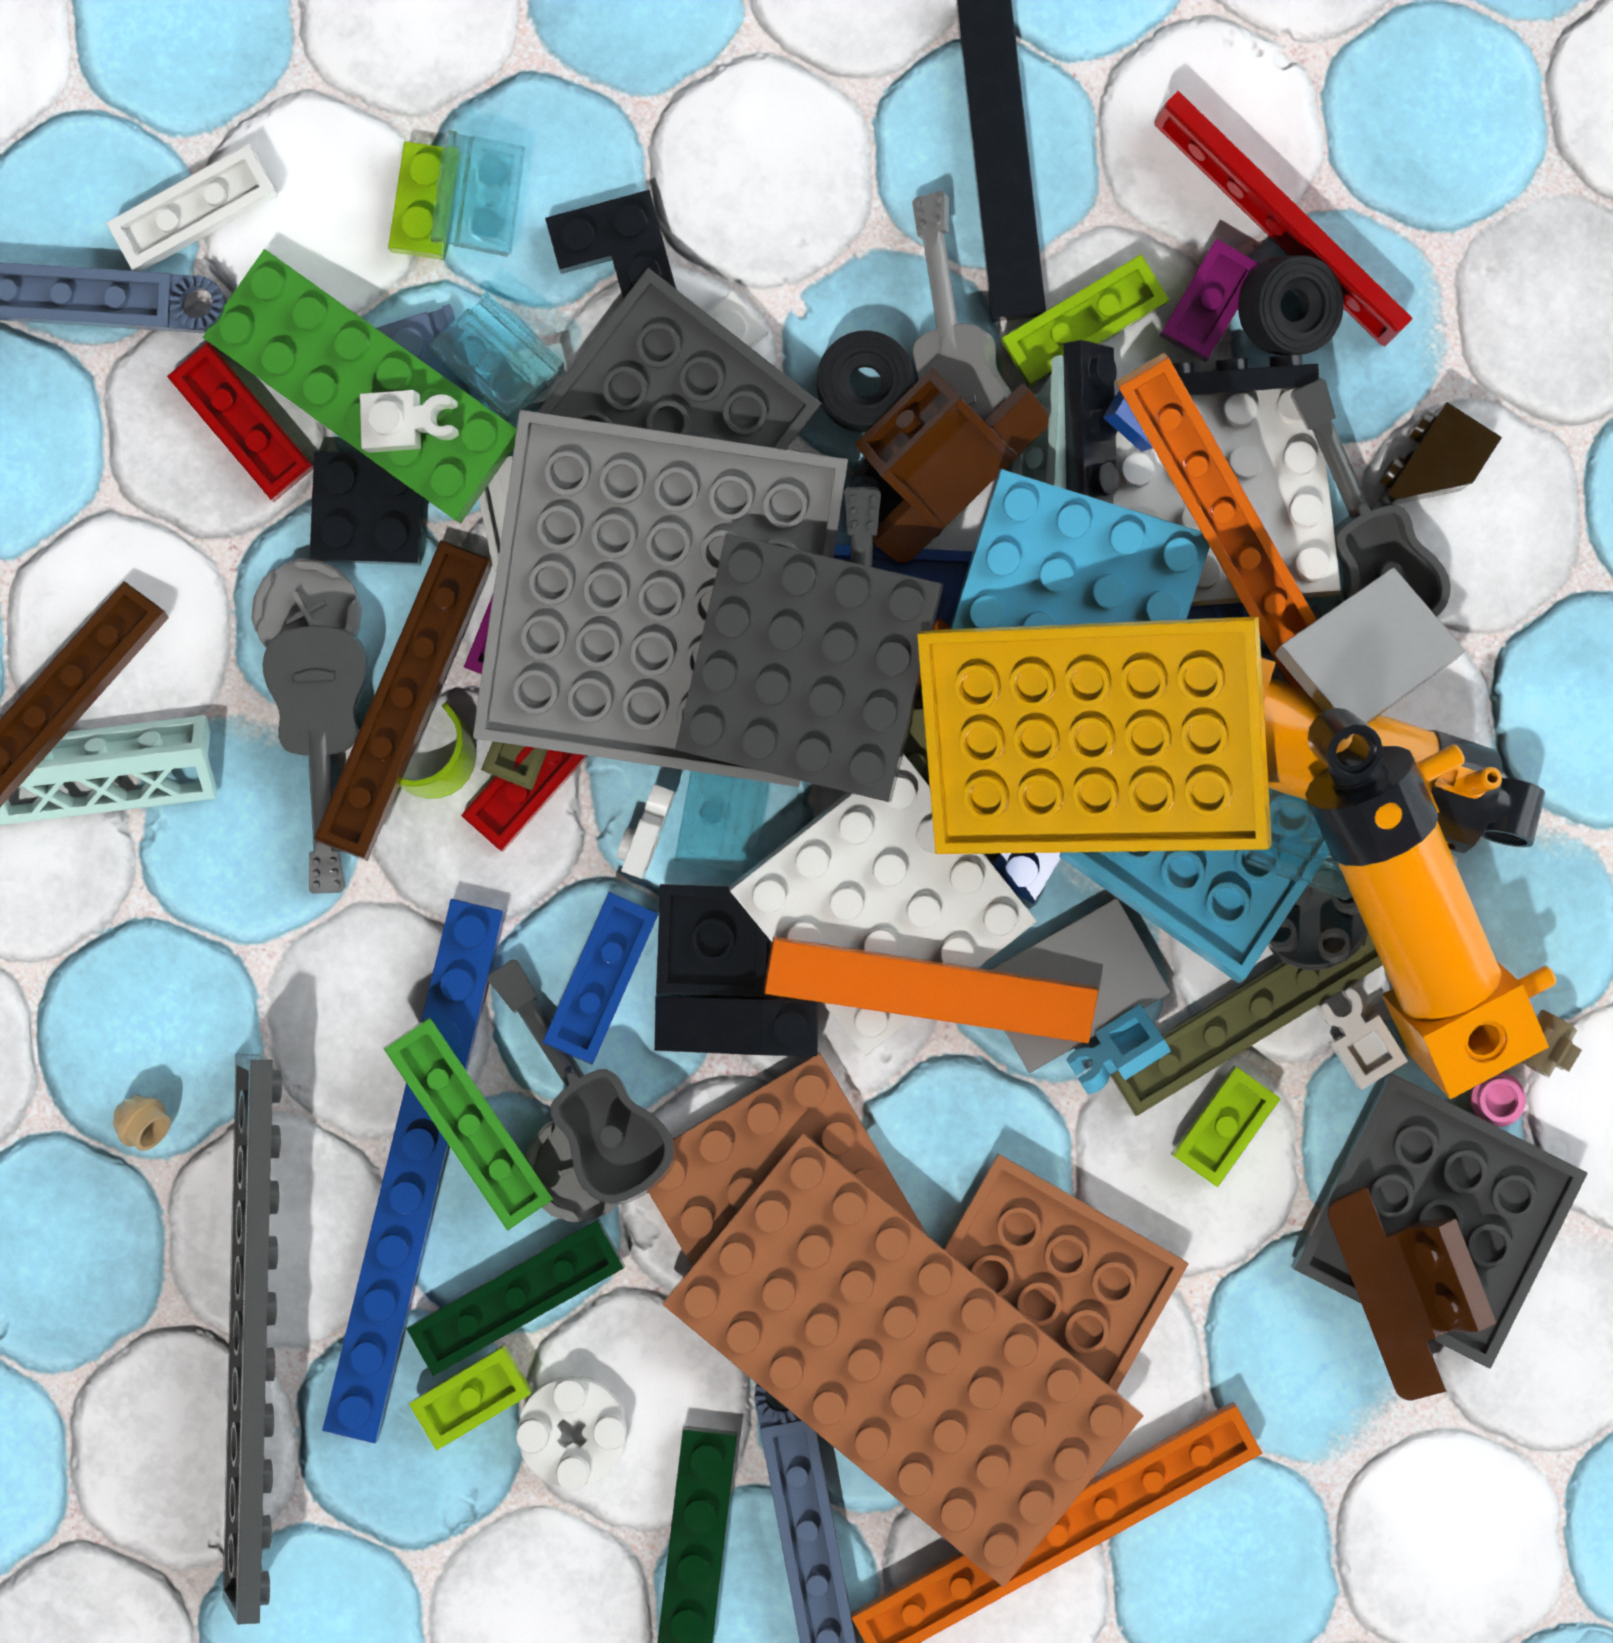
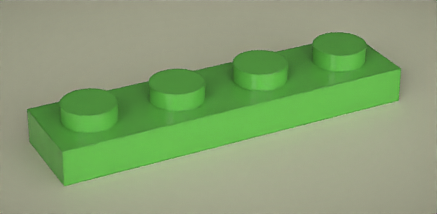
(468, 1123)

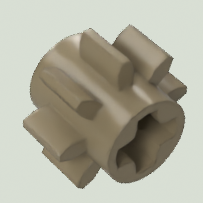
(1560, 1051)

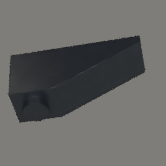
(736, 1025)

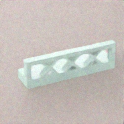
(104, 753)

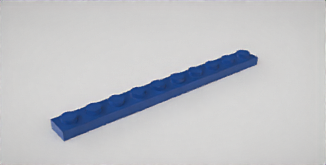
(410, 1186)

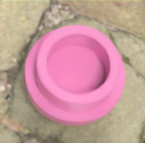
(1498, 1100)

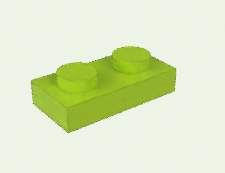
(416, 202)
(1225, 1126)
(470, 1397)

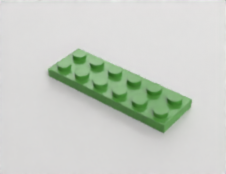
(329, 356)

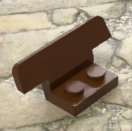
(942, 457)
(1410, 1287)

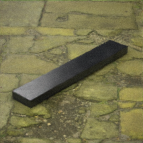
(1000, 159)

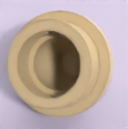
(141, 1122)

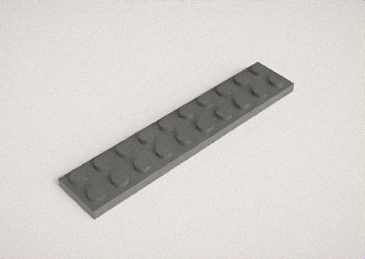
(249, 1359)

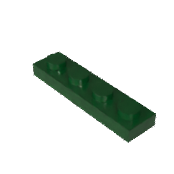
(515, 1297)
(697, 1535)

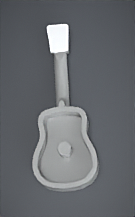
(956, 351)

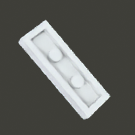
(192, 209)

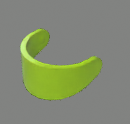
(455, 772)

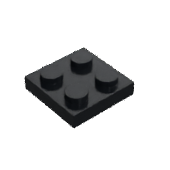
(363, 513)
(708, 944)

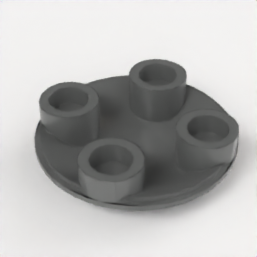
(1319, 931)

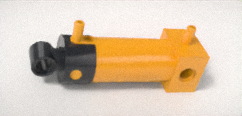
(1469, 799)
(1449, 994)

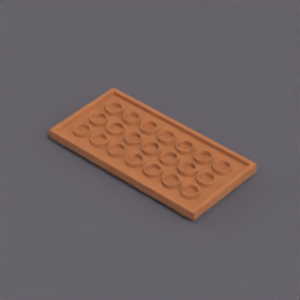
(903, 1359)

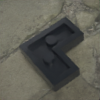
(609, 231)

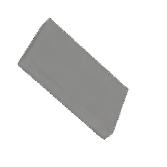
(1370, 649)
(1091, 951)

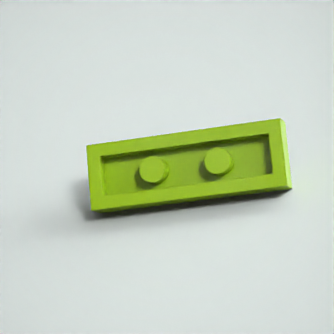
(1088, 315)

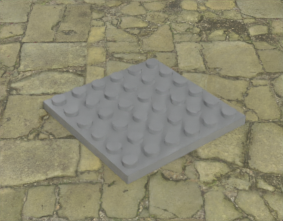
(614, 574)

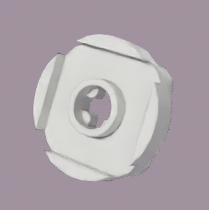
(540, 1435)

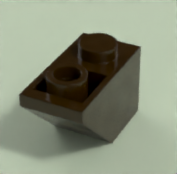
(1444, 458)

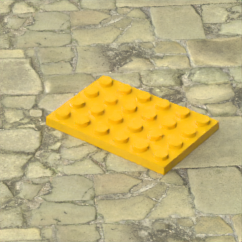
(1096, 737)

